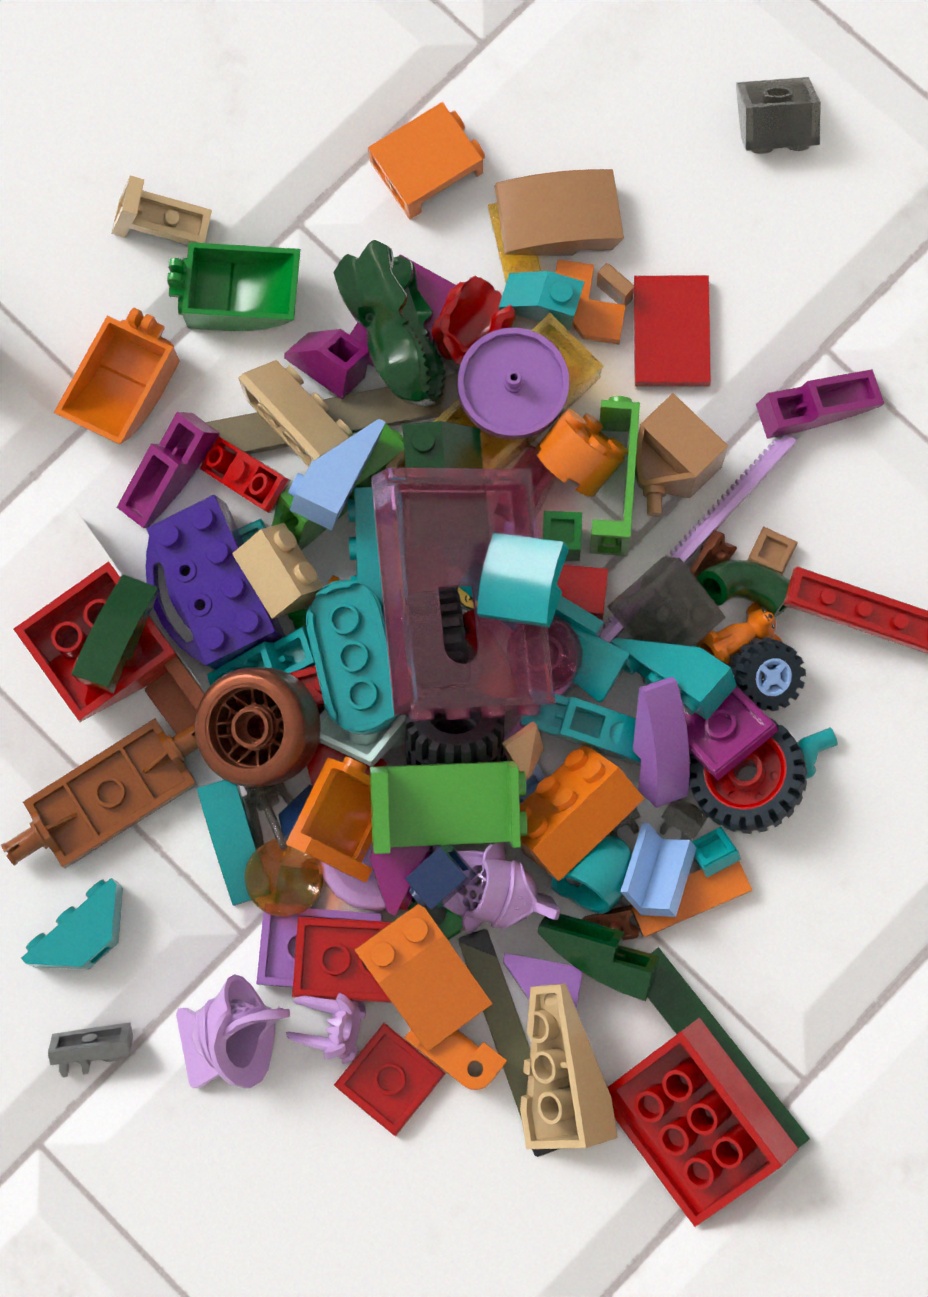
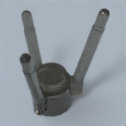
(264, 799)

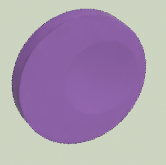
(513, 383)

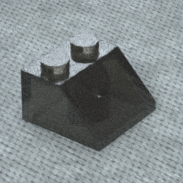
(778, 114)
(667, 606)

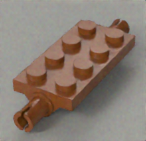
(106, 795)

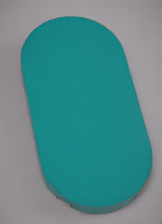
(351, 656)

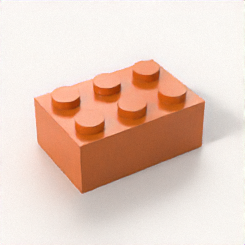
(575, 810)

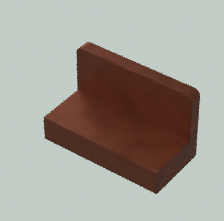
(176, 696)

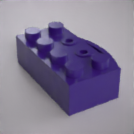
(233, 613)

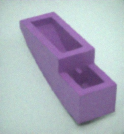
(662, 743)

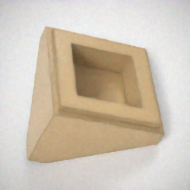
(524, 748)

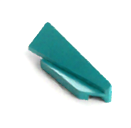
(600, 659)

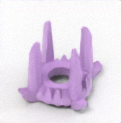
(344, 1026)

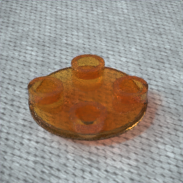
(283, 880)

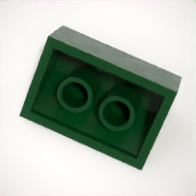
(442, 445)

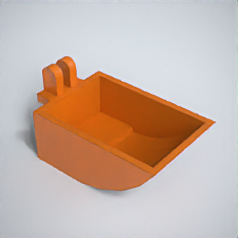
(120, 377)

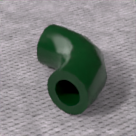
(746, 581)

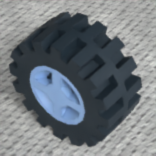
(780, 668)

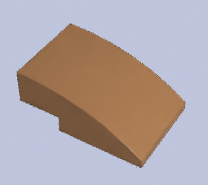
(559, 212)

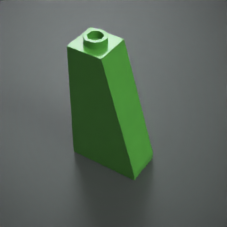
(306, 531)

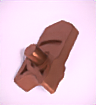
(712, 553)
(618, 919)

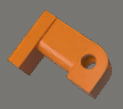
(458, 1053)

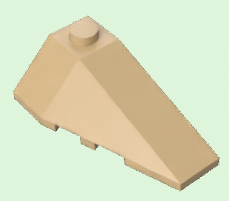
(565, 1088)

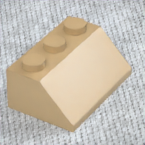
(293, 412)

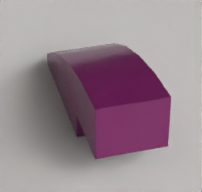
(819, 403)
(167, 468)

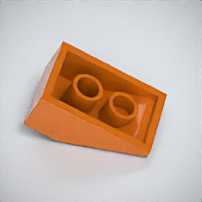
(423, 976)

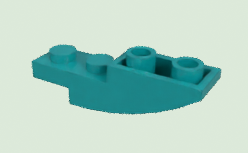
(589, 726)

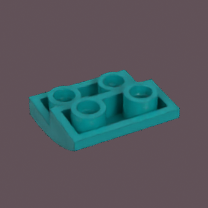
(521, 579)

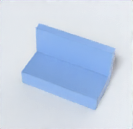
(657, 873)

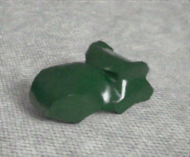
(386, 302)

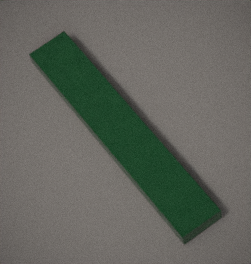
(681, 1007)

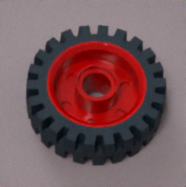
(762, 799)

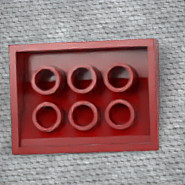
(699, 1123)

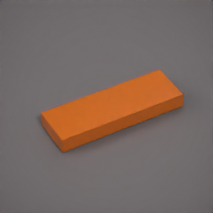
(699, 896)

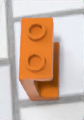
(425, 157)
(337, 818)

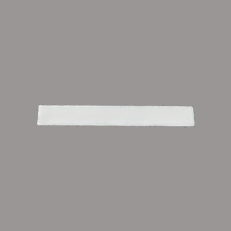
(150, 614)

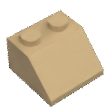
(278, 570)

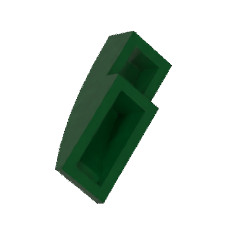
(115, 634)
(600, 954)

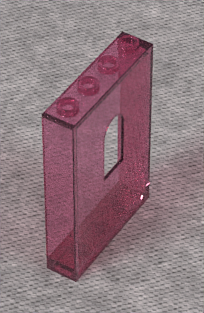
(434, 535)

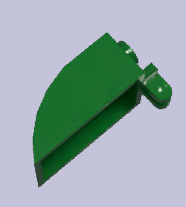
(235, 286)

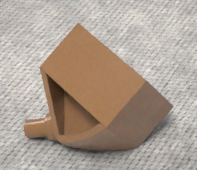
(675, 454)

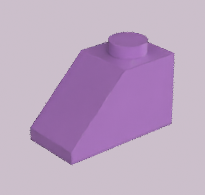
(535, 972)

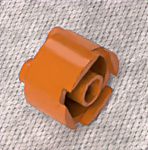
(580, 452)

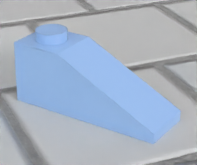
(332, 477)

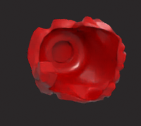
(468, 316)

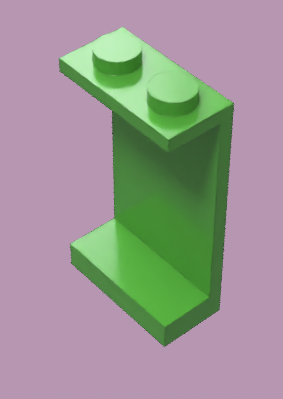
(614, 536)
(447, 804)

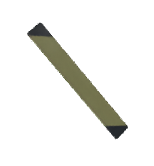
(502, 1014)

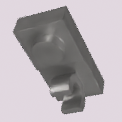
(89, 1045)

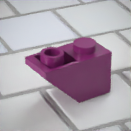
(331, 359)
(391, 871)

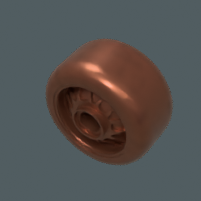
(230, 731)

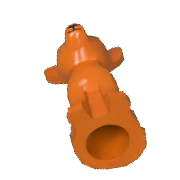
(729, 640)

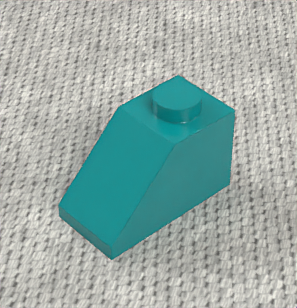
(541, 293)

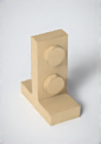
(159, 215)

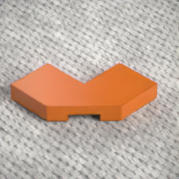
(593, 318)

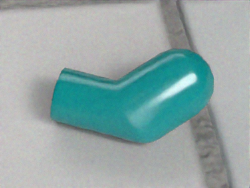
(815, 743)

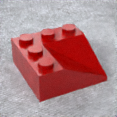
(60, 631)

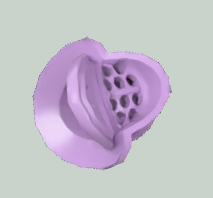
(504, 895)
(229, 1036)

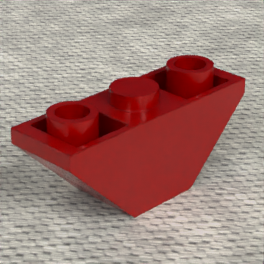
(244, 474)

